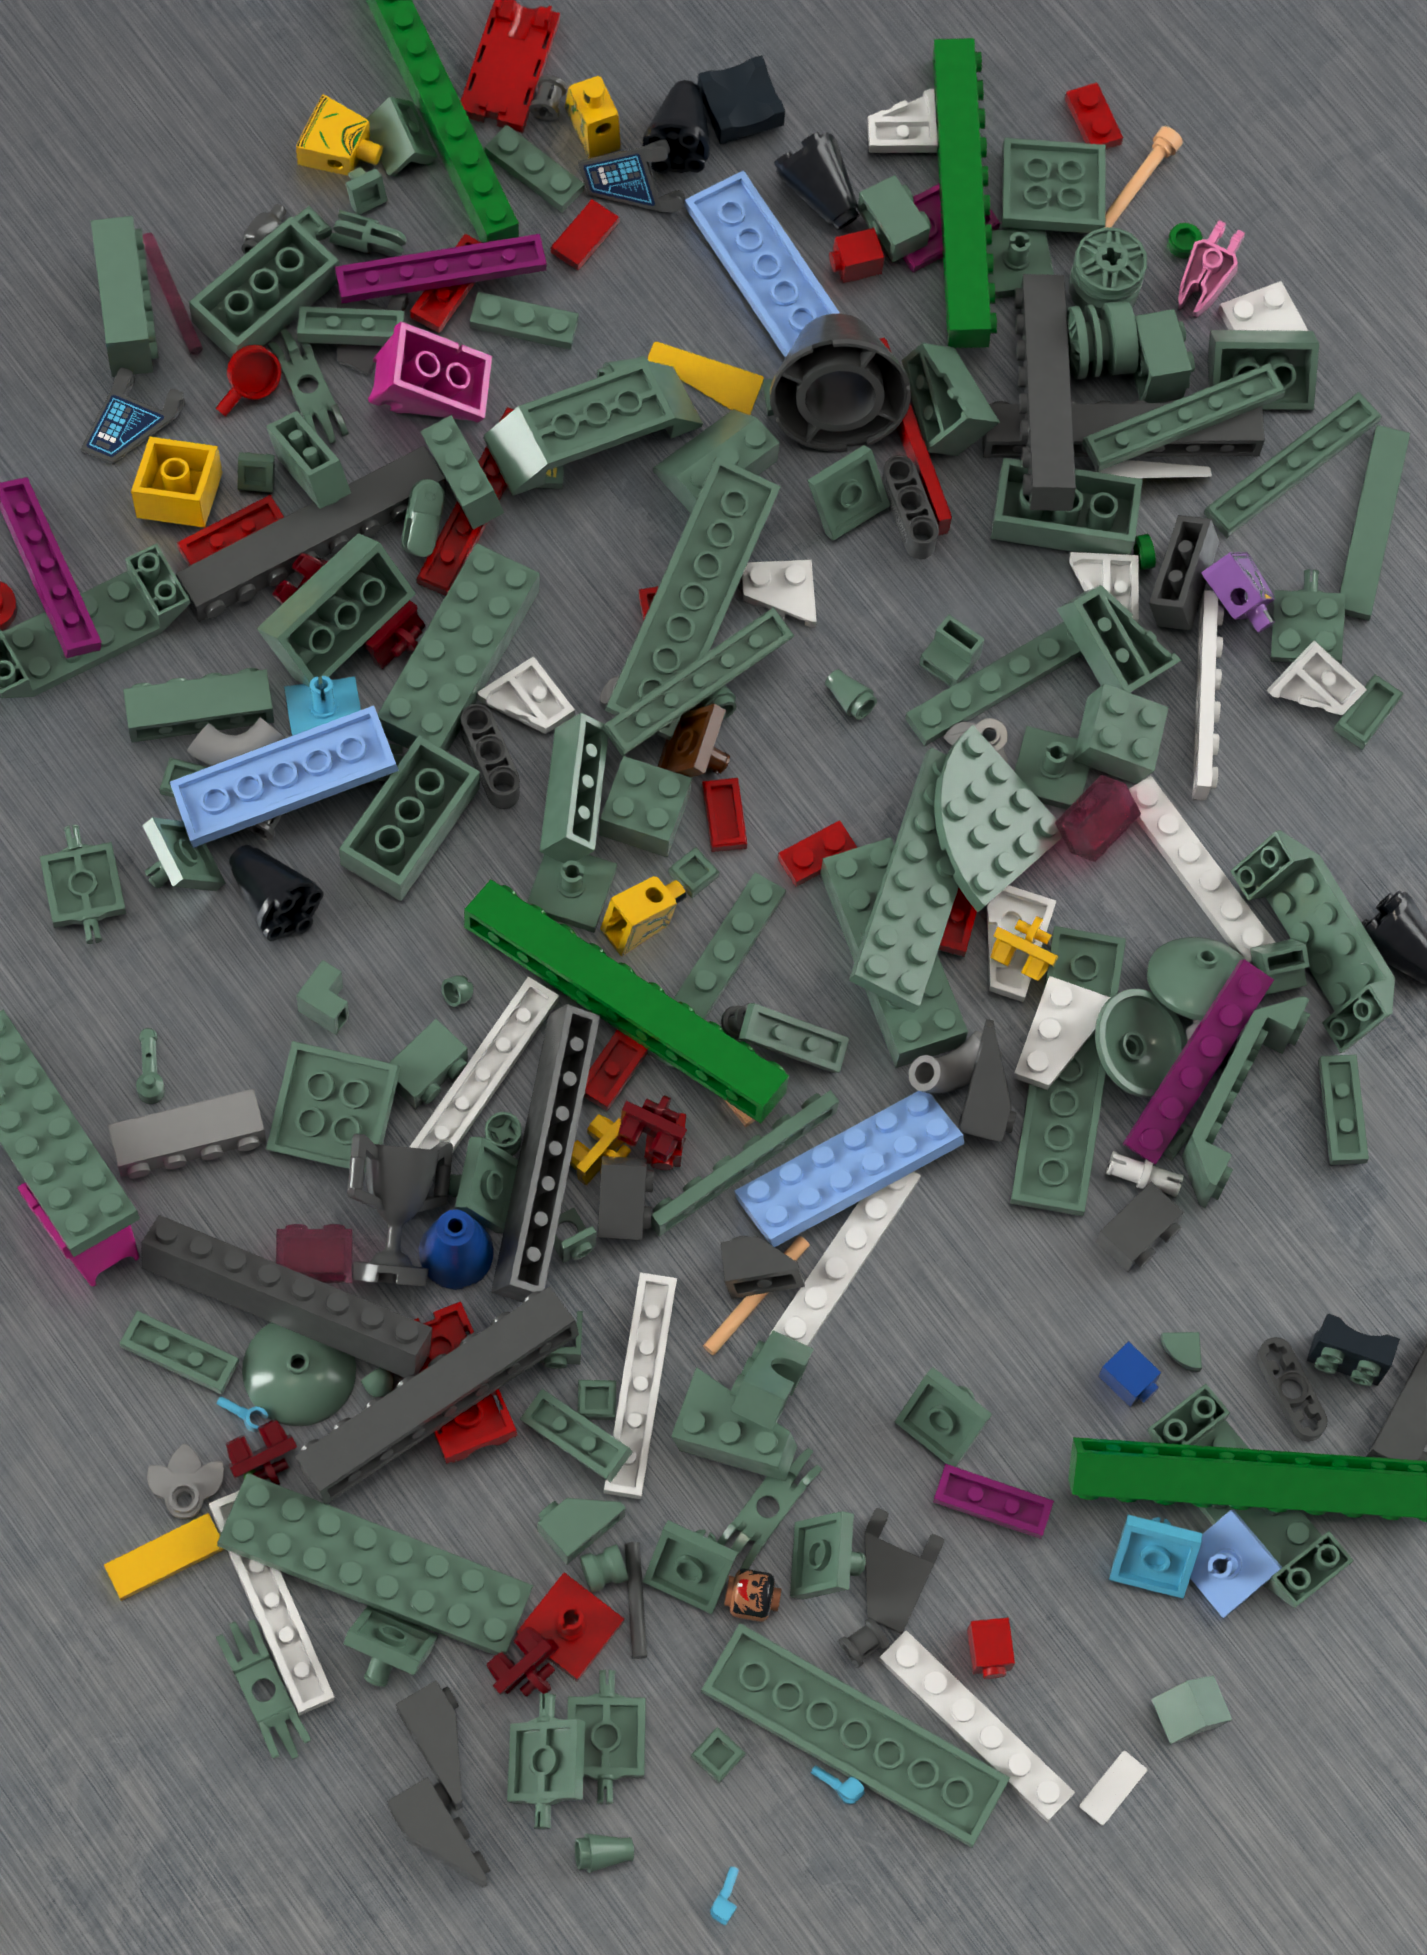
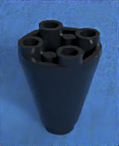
(684, 126)
(820, 179)
(275, 893)
(1400, 935)

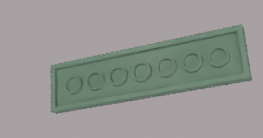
(696, 582)
(910, 902)
(1064, 1120)
(55, 1151)
(374, 1565)
(855, 1735)

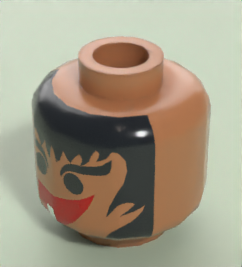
(752, 1595)

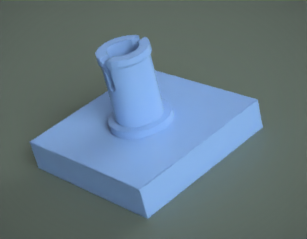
(1231, 1564)

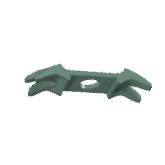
(312, 403)
(760, 1528)
(256, 1668)

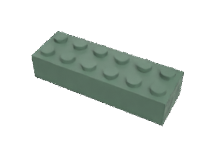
(459, 649)
(937, 1025)

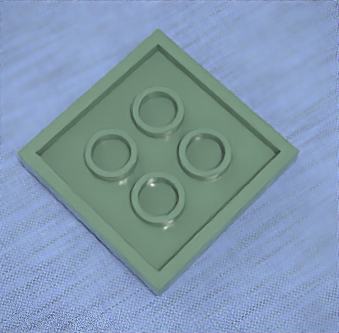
(1053, 185)
(328, 1100)

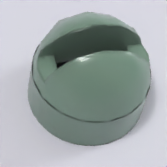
(457, 990)
(378, 1382)

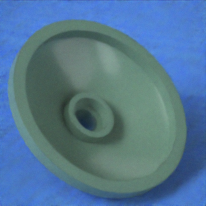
(1190, 974)
(1138, 1041)
(294, 1394)

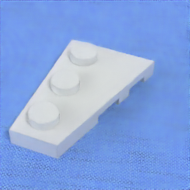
(1004, 913)
(1058, 1031)

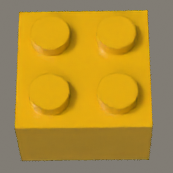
(177, 482)

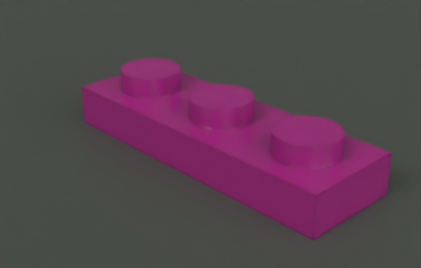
(993, 1501)

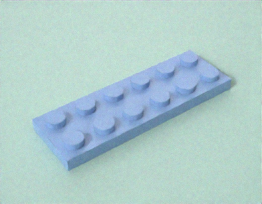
(760, 258)
(283, 776)
(849, 1167)

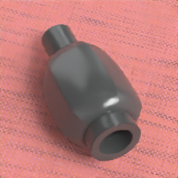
(262, 227)

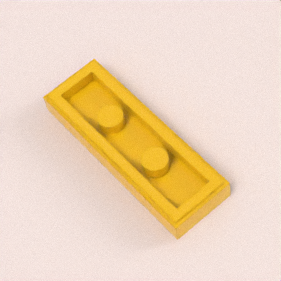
(163, 1557)

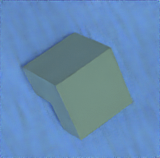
(952, 651)
(1282, 962)
(320, 998)
(1191, 1709)

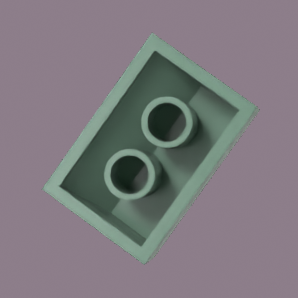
(1289, 352)
(734, 438)

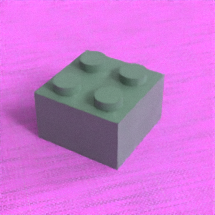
(1163, 358)
(1120, 733)
(645, 806)

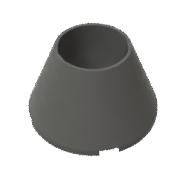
(839, 386)

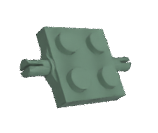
(1307, 617)
(82, 884)
(612, 1735)
(546, 1761)

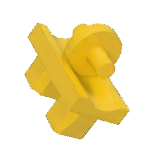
(1008, 943)
(588, 1161)

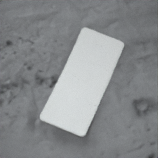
(1113, 1788)

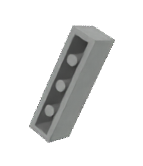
(187, 1134)

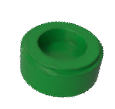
(1182, 239)
(1145, 550)

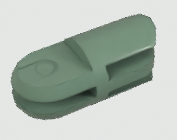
(366, 235)
(422, 517)

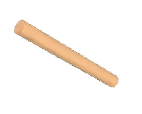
(747, 1305)

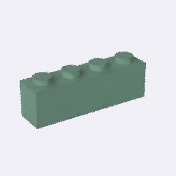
(189, 705)
(574, 789)

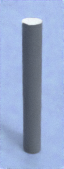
(636, 1600)

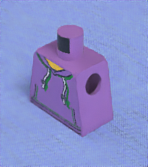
(1232, 579)

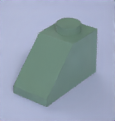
(577, 1524)

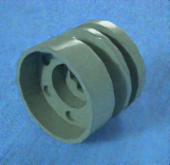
(1107, 269)
(1103, 339)

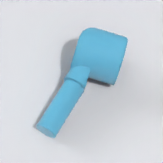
(243, 1412)
(849, 1791)
(722, 1908)

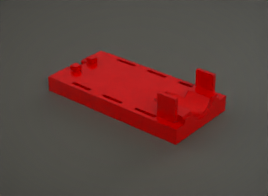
(509, 63)
(481, 1423)

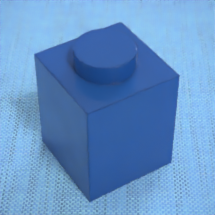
(1130, 1375)

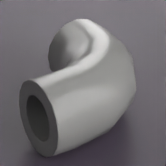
(216, 747)
(945, 1072)

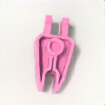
(1209, 269)

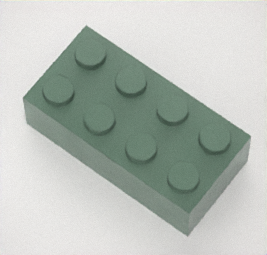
(264, 289)
(124, 295)
(1100, 521)
(336, 610)
(409, 818)

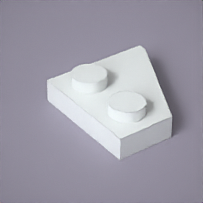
(905, 127)
(1262, 310)
(1114, 572)
(781, 585)
(1318, 682)
(528, 697)

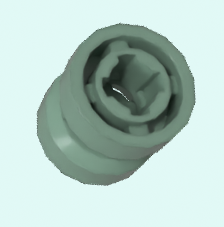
(504, 1127)
(603, 1568)

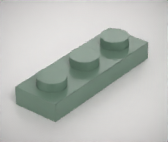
(534, 168)
(524, 320)
(347, 325)
(793, 1038)
(1343, 1109)
(179, 1352)
(576, 1435)

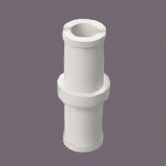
(1144, 1173)

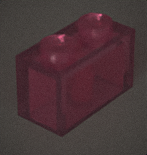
(1098, 818)
(317, 1253)

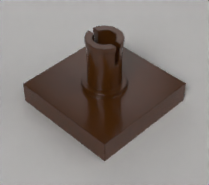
(693, 742)

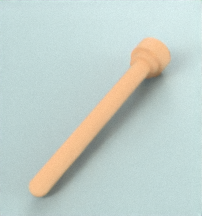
(1165, 143)

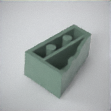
(946, 400)
(1113, 642)
(716, 1433)

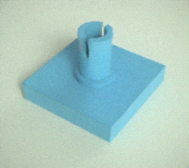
(320, 703)
(1155, 1556)

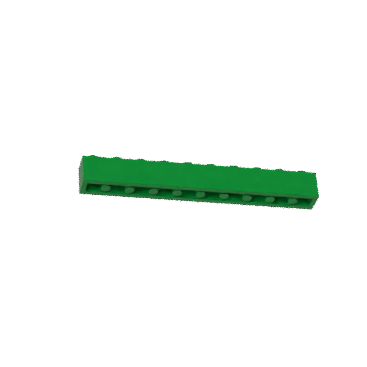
(445, 119)
(961, 193)
(626, 1000)
(1248, 1478)

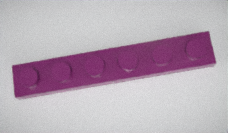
(440, 268)
(47, 569)
(1198, 1061)

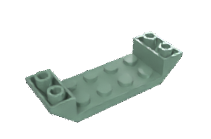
(589, 421)
(123, 612)
(1322, 918)
(1268, 1026)
(1290, 1537)

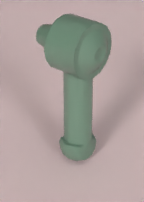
(150, 1084)

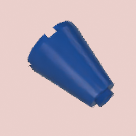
(456, 1250)

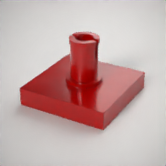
(576, 1623)

